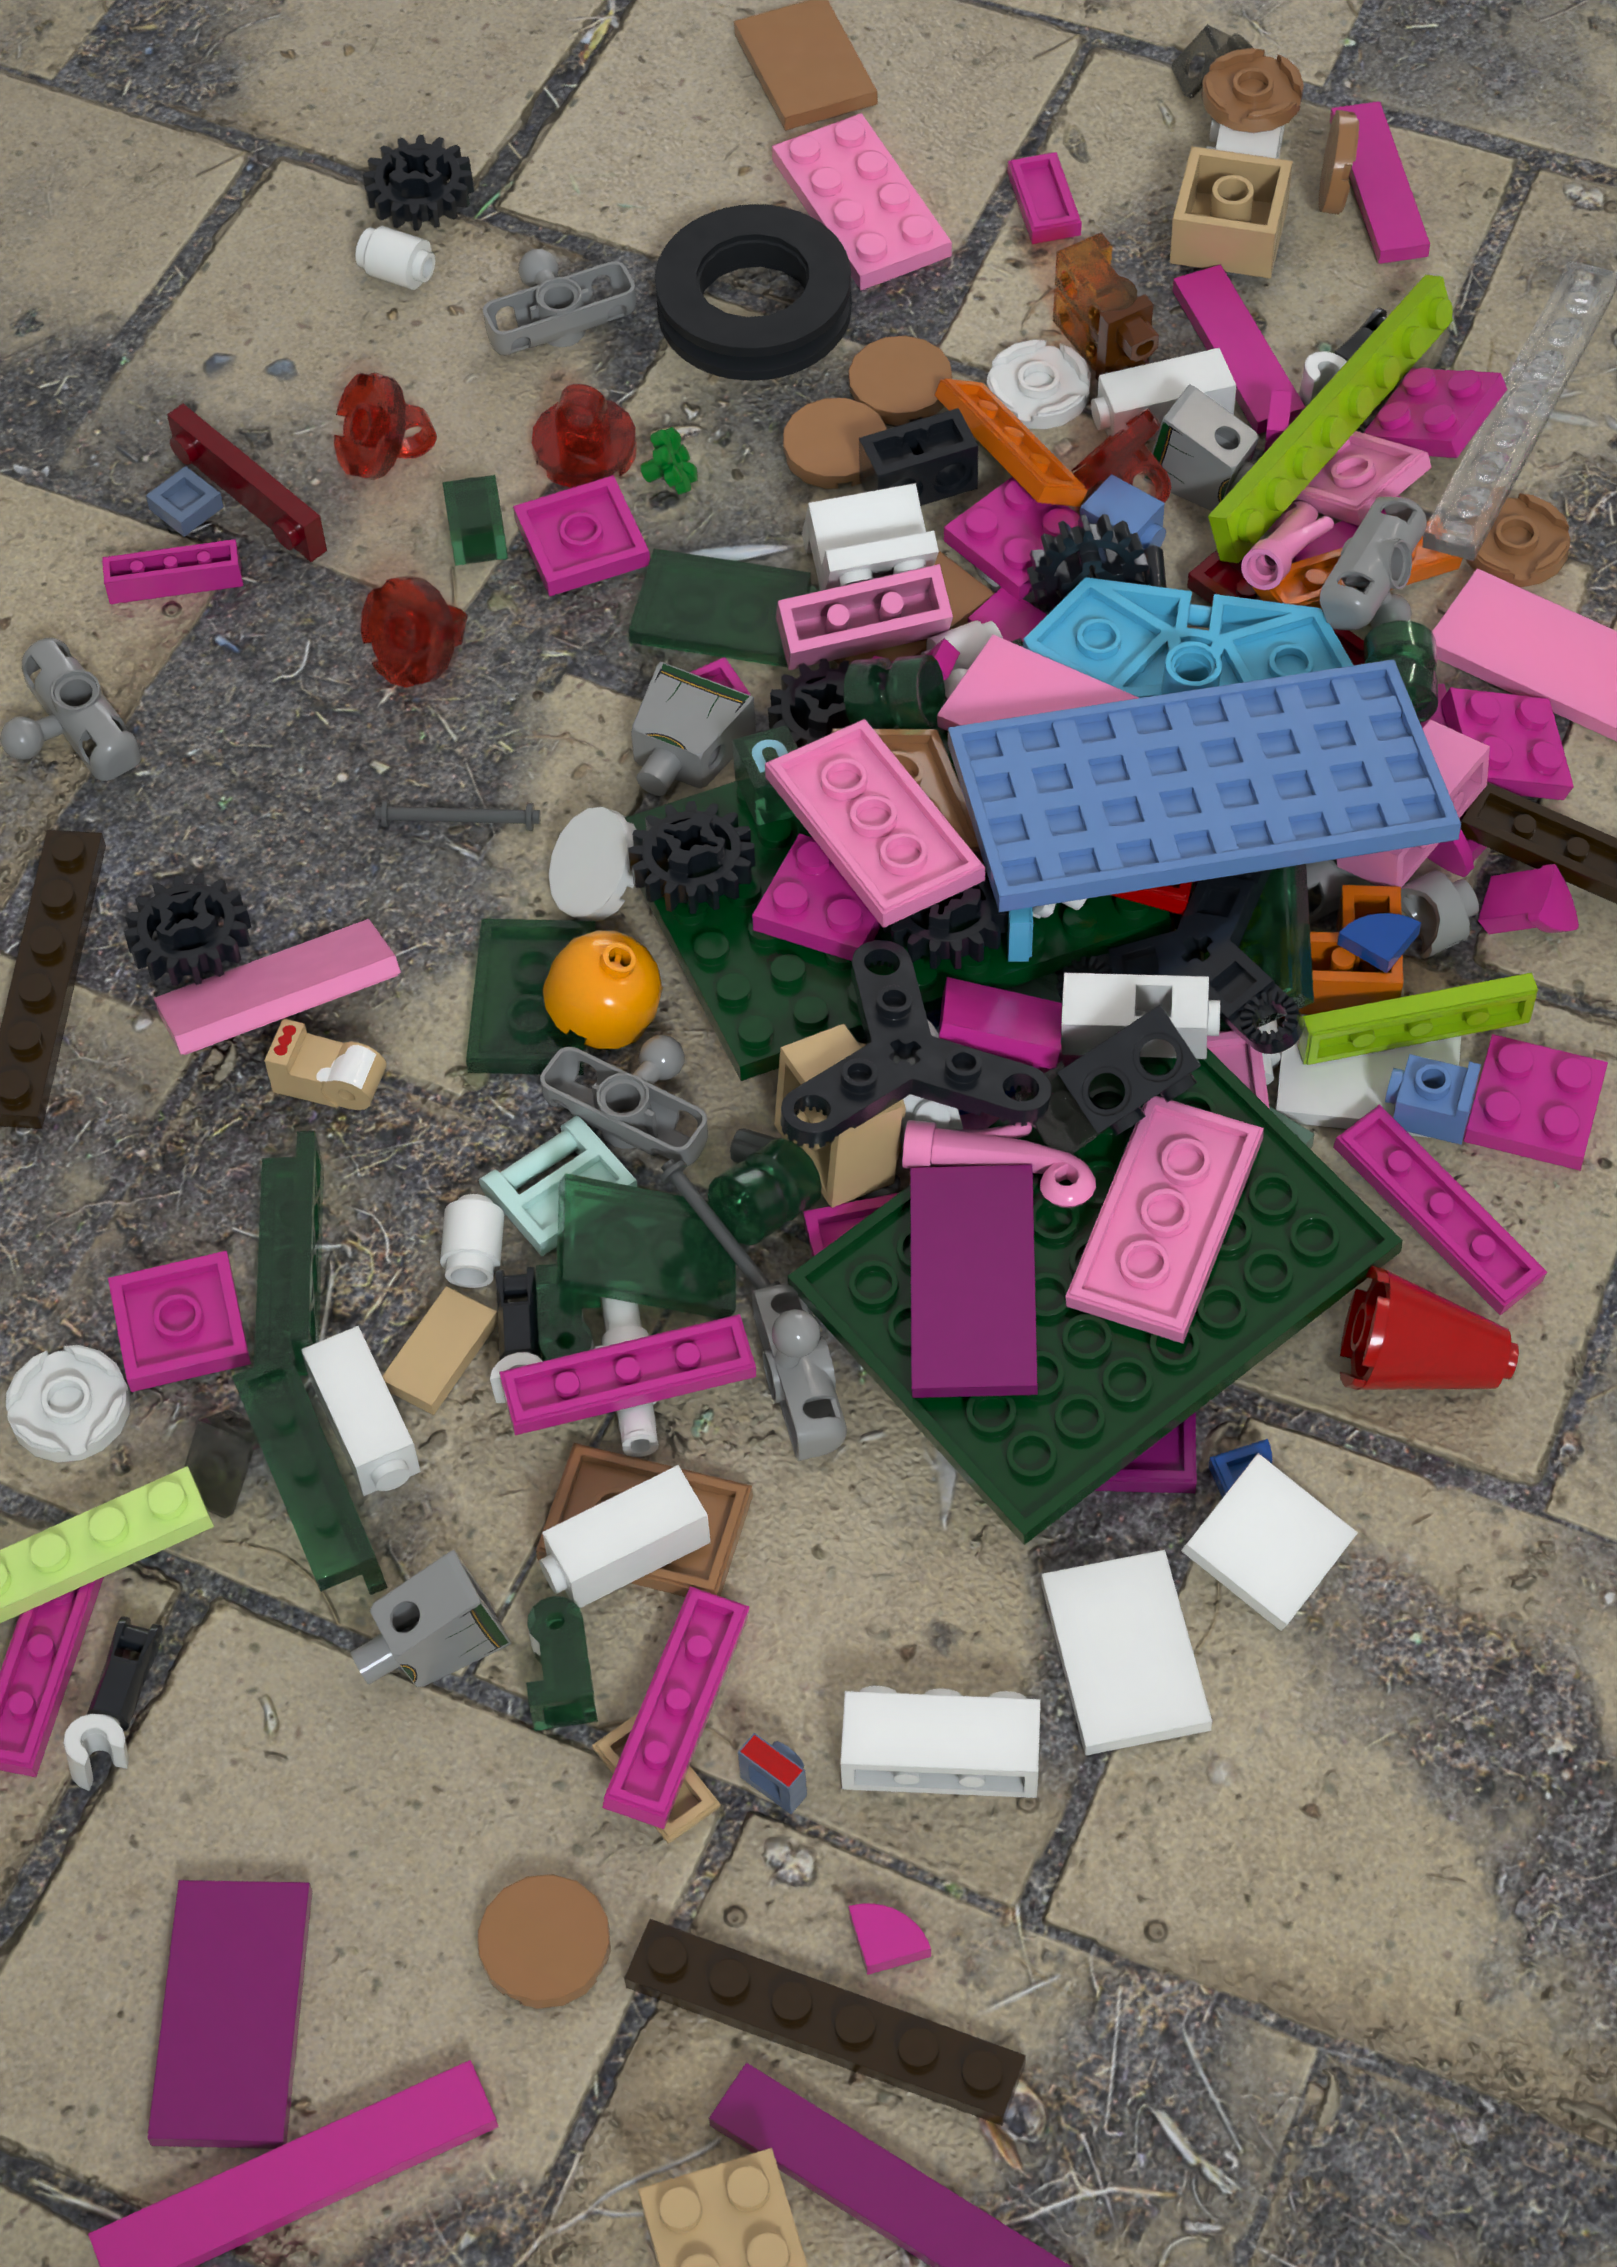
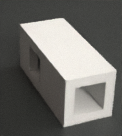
(1159, 386)
(1107, 1003)
(361, 1411)
(625, 1538)

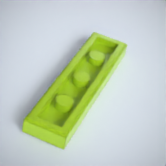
(1417, 1019)

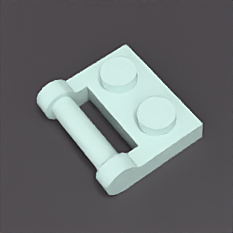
(537, 1208)

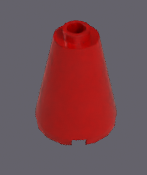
(1420, 1340)

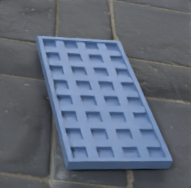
(1200, 785)

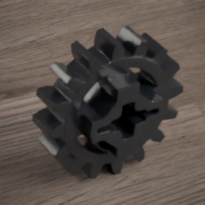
(418, 182)
(1085, 552)
(810, 703)
(696, 857)
(953, 927)
(187, 929)

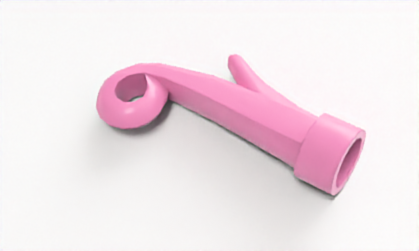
(1272, 558)
(934, 1146)

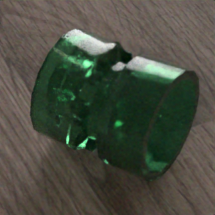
(1416, 658)
(895, 693)
(765, 1191)

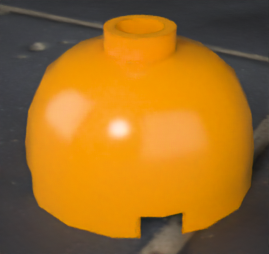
(603, 989)

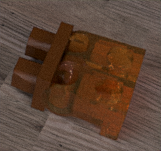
(1101, 309)

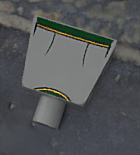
(1203, 449)
(687, 729)
(431, 1626)

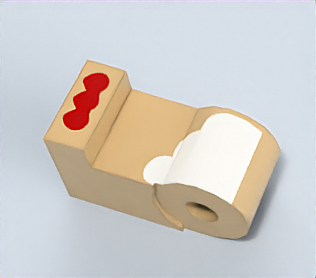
(323, 1068)

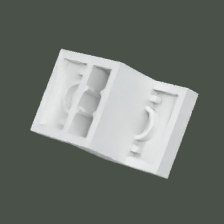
(868, 536)

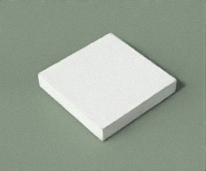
(1269, 1542)

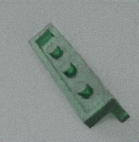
(290, 1253)
(307, 1475)

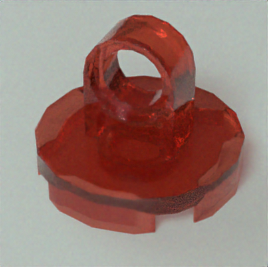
(377, 427)
(583, 438)
(1126, 457)
(411, 630)

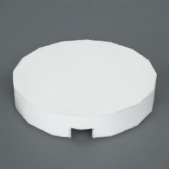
(1041, 383)
(592, 864)
(68, 1403)

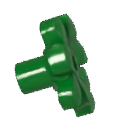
(670, 461)

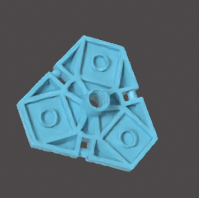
(1142, 643)

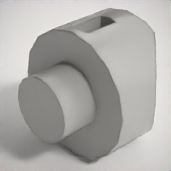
(1441, 909)

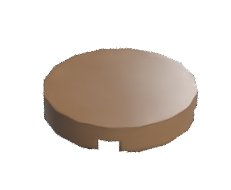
(1252, 91)
(1337, 162)
(899, 378)
(824, 440)
(1525, 542)
(544, 1941)

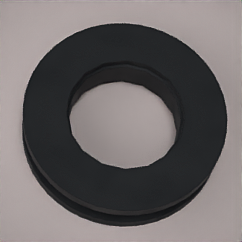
(755, 345)

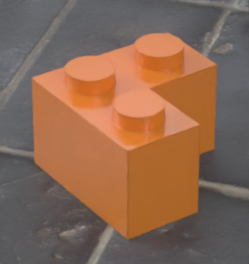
(1341, 976)

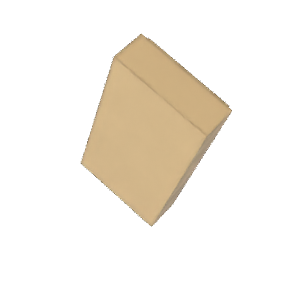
(440, 1350)

